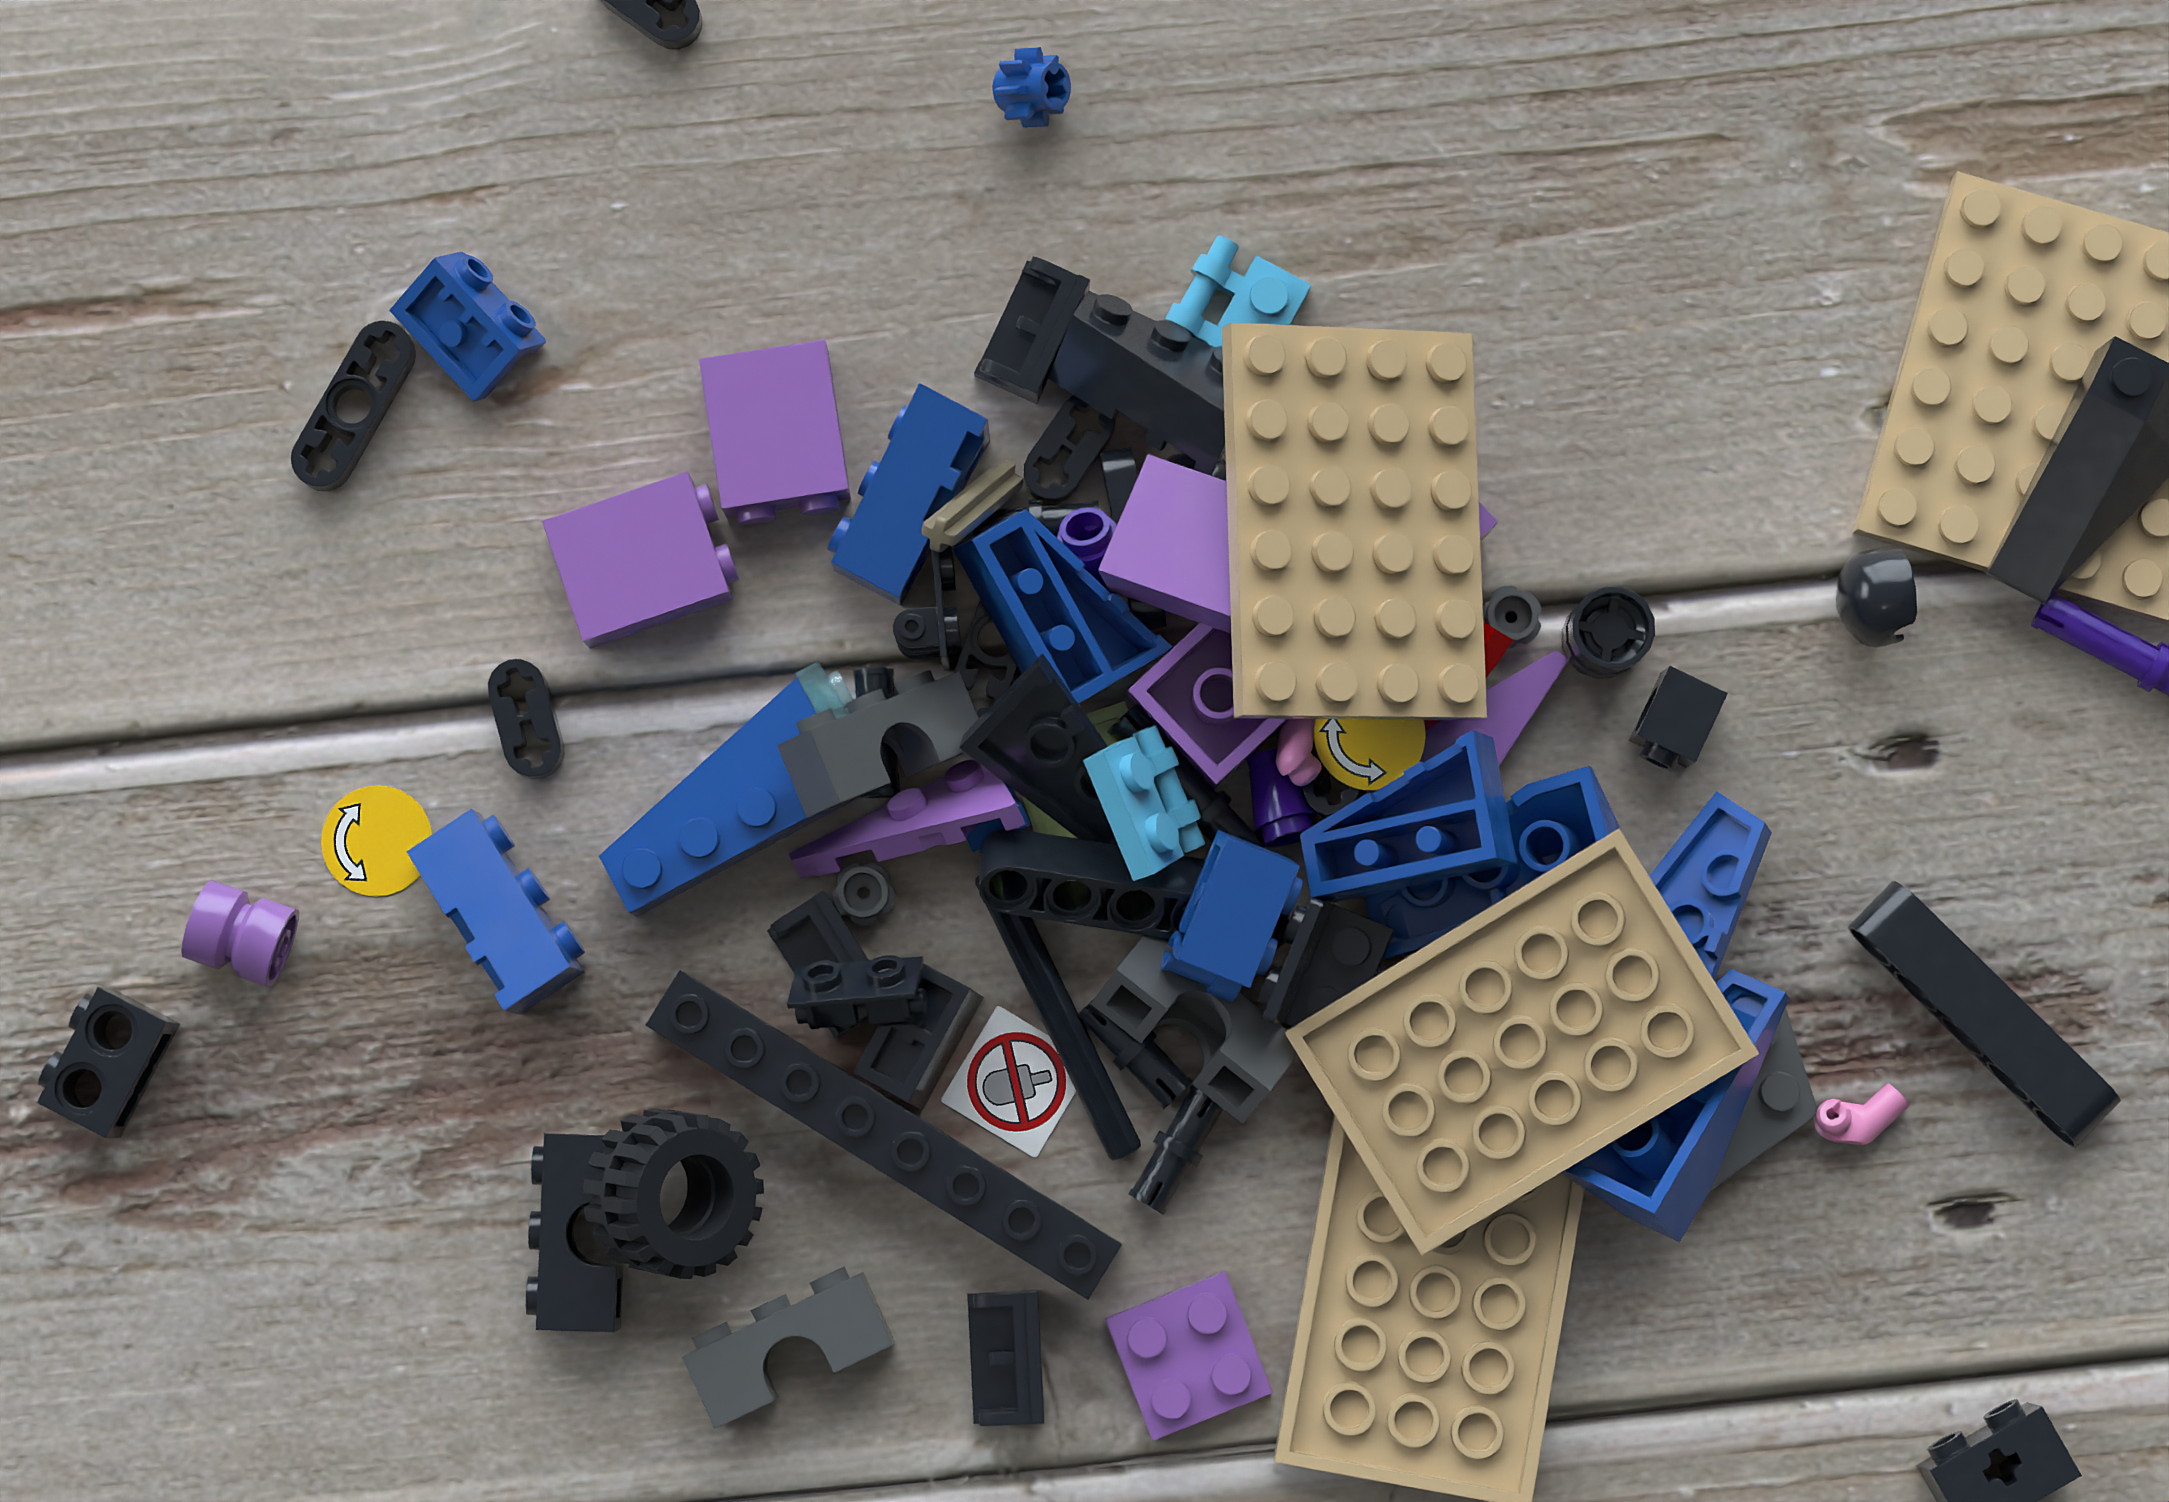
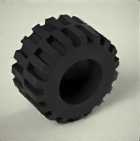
(717, 1200)

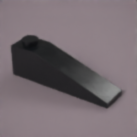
(2094, 472)

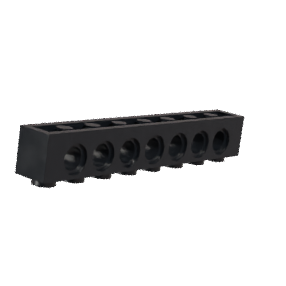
(884, 1134)

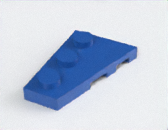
(1711, 874)

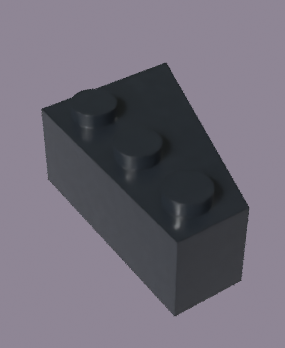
(1147, 373)

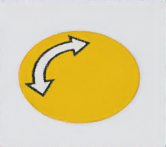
(1369, 751)
(370, 837)

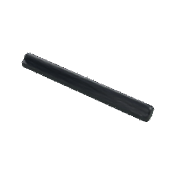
(1067, 1033)

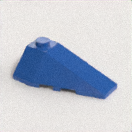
(1671, 1161)

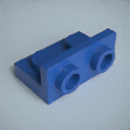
(467, 322)

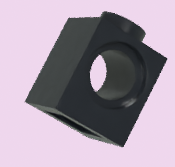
(1677, 719)

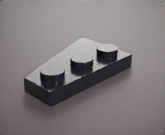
(1038, 746)

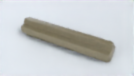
(972, 506)

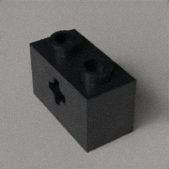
(2034, 1462)

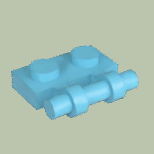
(1259, 297)
(1145, 802)

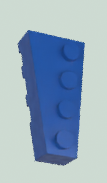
(716, 814)

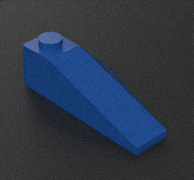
(1547, 826)

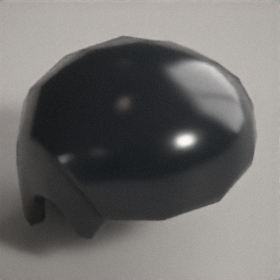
(1877, 596)

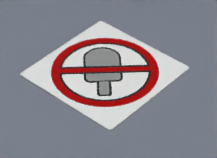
(1012, 1083)

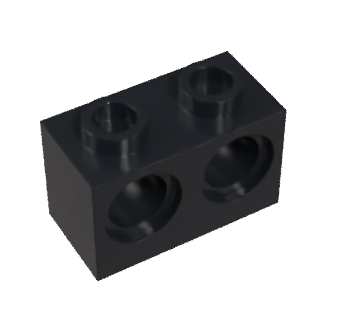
(121, 1071)

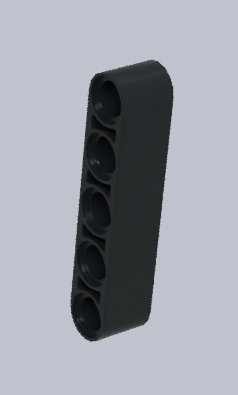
(1102, 886)
(1984, 1014)

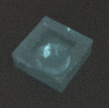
(825, 690)

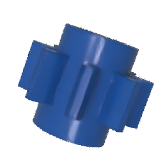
(1031, 87)

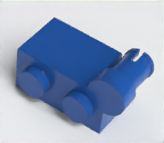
(1233, 916)

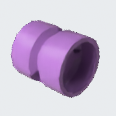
(232, 930)

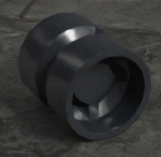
(1608, 632)

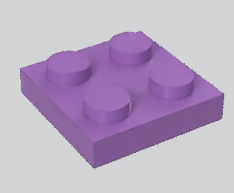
(1188, 1355)

